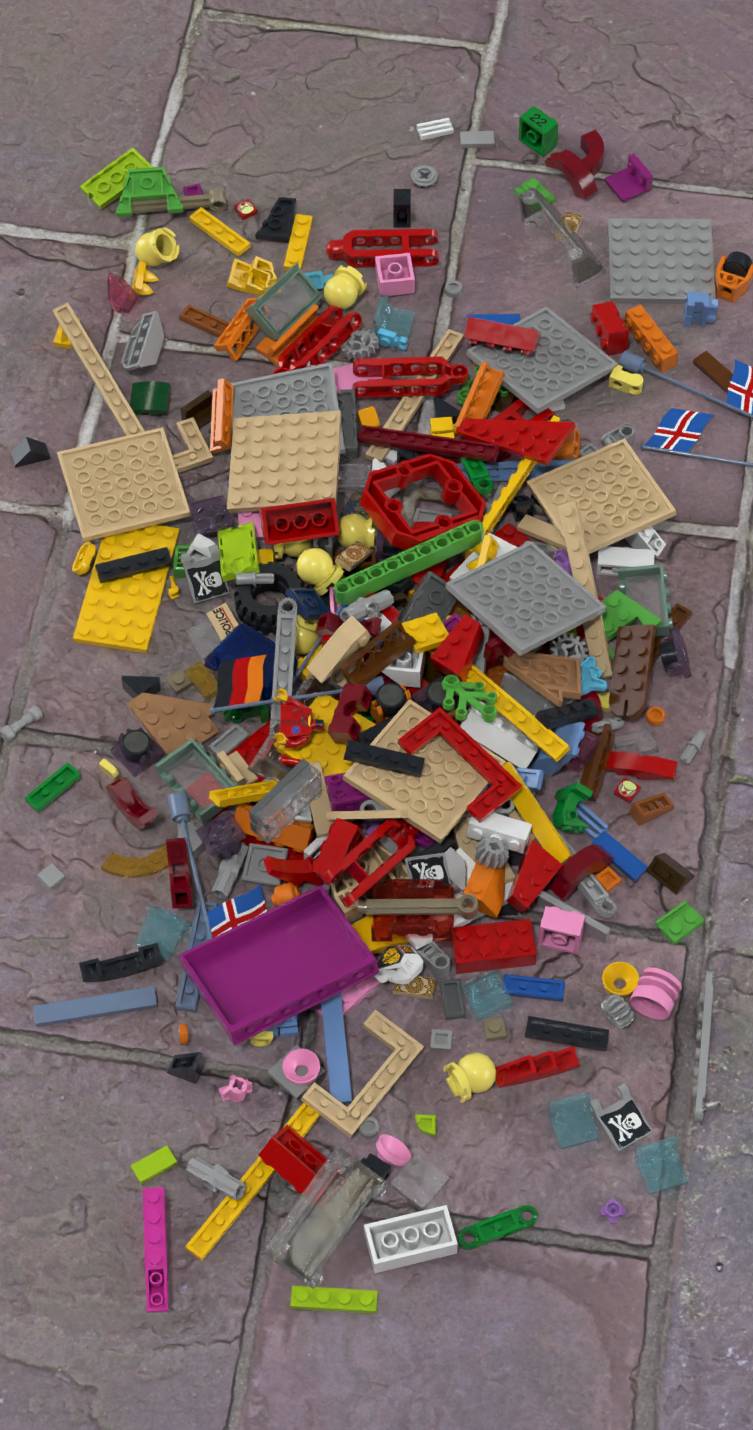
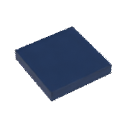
(308, 603)

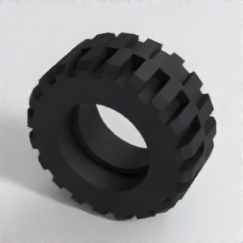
(260, 616)

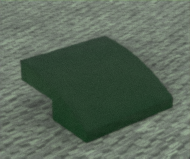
(150, 397)

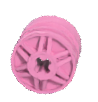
(655, 994)

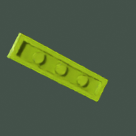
(334, 1299)

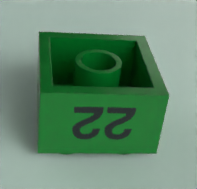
(538, 131)

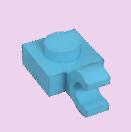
(318, 279)

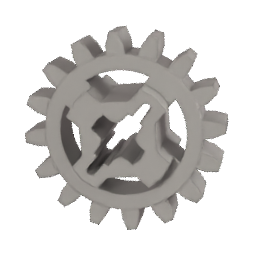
(360, 344)
(576, 648)

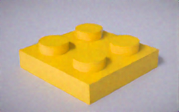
(427, 632)

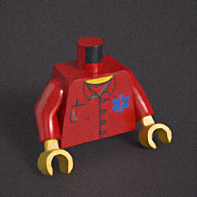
(295, 722)

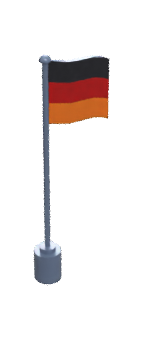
(242, 684)

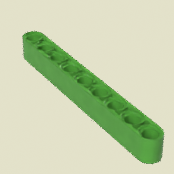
(409, 562)

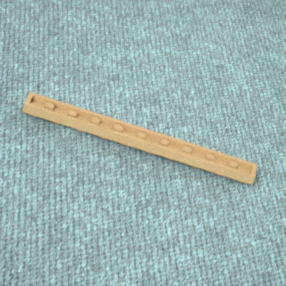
(97, 370)
(409, 405)
(583, 573)

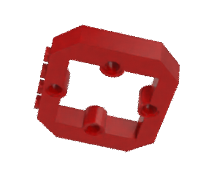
(387, 512)

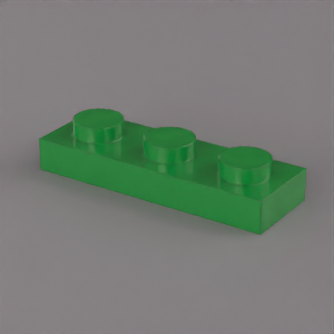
(52, 787)

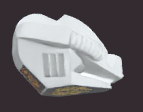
(403, 958)

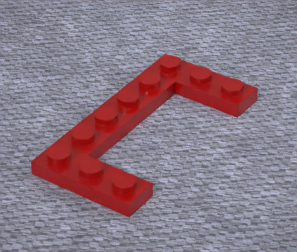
(503, 783)

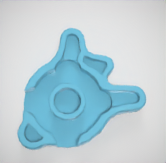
(590, 676)

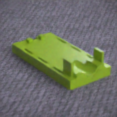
(109, 182)
(237, 551)

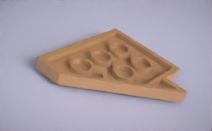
(547, 674)
(173, 720)

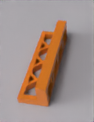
(233, 332)
(291, 334)
(483, 398)
(221, 417)

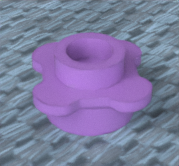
(613, 1205)

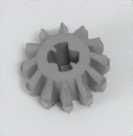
(491, 853)
(617, 1011)

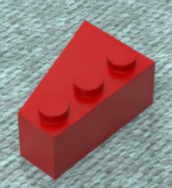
(609, 328)
(459, 648)
(341, 840)
(532, 876)

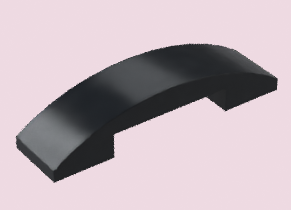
(121, 966)

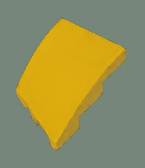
(251, 278)
(363, 929)

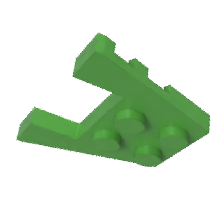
(147, 185)
(623, 612)

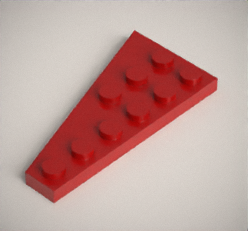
(524, 438)

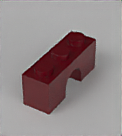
(352, 700)

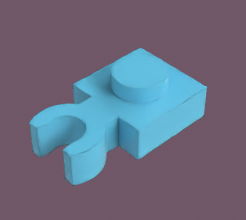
(389, 339)

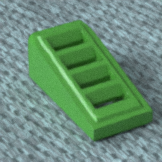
(179, 572)

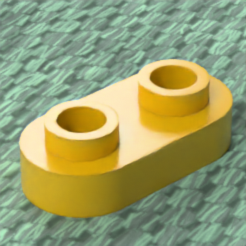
(83, 558)

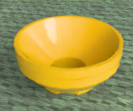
(620, 971)

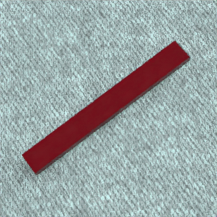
(428, 443)

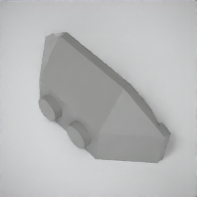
(144, 343)

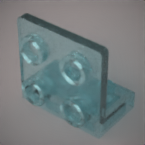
(392, 319)
(162, 928)
(487, 995)
(572, 1121)
(660, 1165)

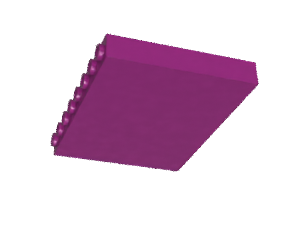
(278, 964)

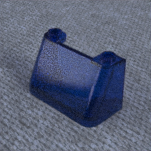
(244, 643)

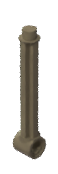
(214, 200)
(420, 906)

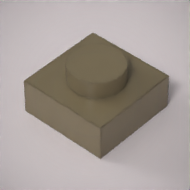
(178, 682)
(494, 1029)

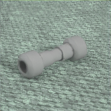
(33, 714)

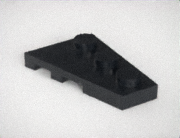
(279, 222)

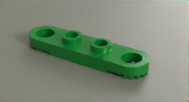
(478, 475)
(497, 1227)

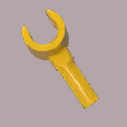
(173, 591)

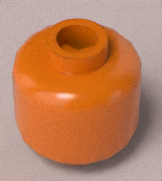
(284, 893)

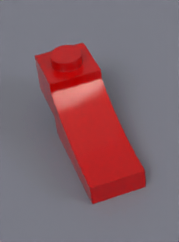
(292, 870)

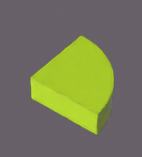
(426, 1124)

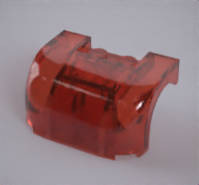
(438, 925)

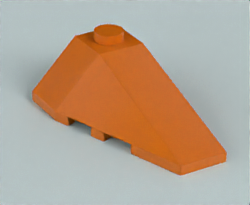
(487, 887)

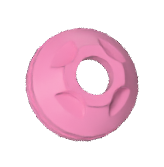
(301, 1058)
(392, 1151)

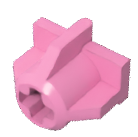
(236, 1090)

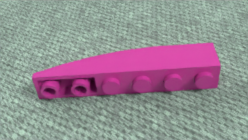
(155, 1249)

